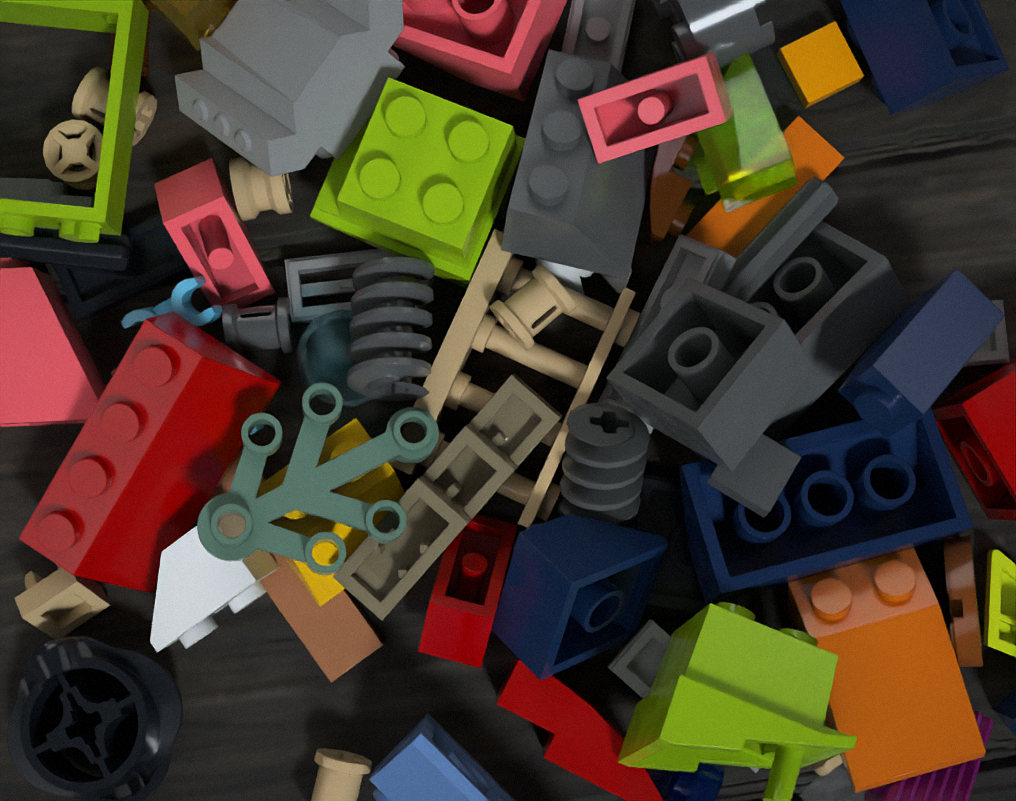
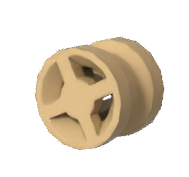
(70, 146)
(257, 191)

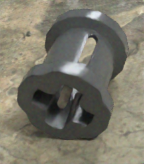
(259, 327)

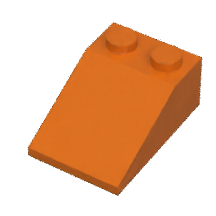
(893, 671)

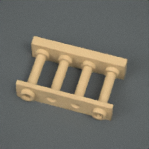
(478, 330)

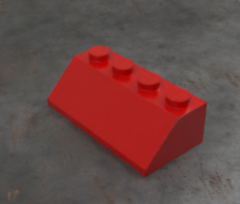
(148, 454)

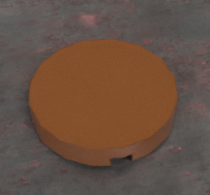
(963, 601)

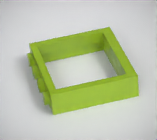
(129, 23)

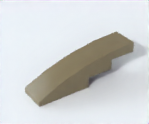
(449, 495)

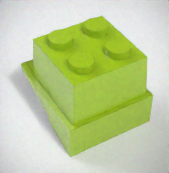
(423, 181)
(737, 699)

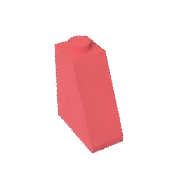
(43, 359)

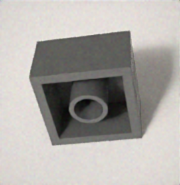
(712, 372)

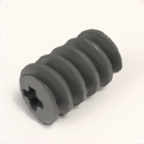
(386, 328)
(604, 464)

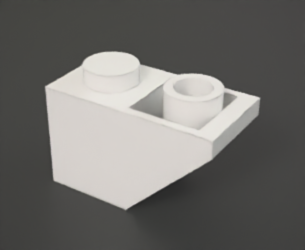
(197, 586)

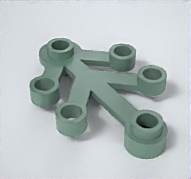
(309, 487)

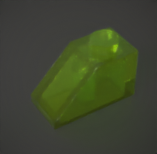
(748, 152)

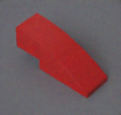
(579, 733)

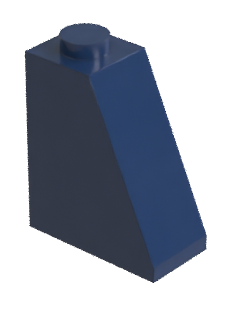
(920, 354)

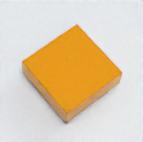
(820, 64)

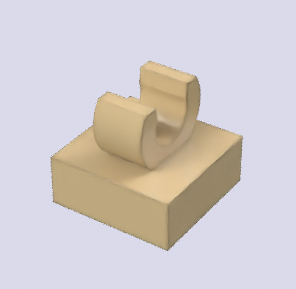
(60, 601)

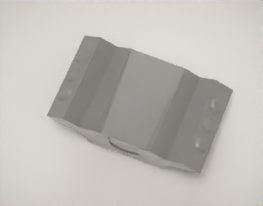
(293, 77)

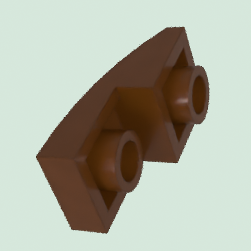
(664, 201)

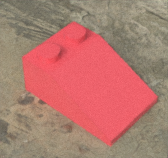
(482, 40)

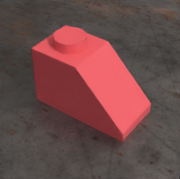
(656, 107)
(212, 236)

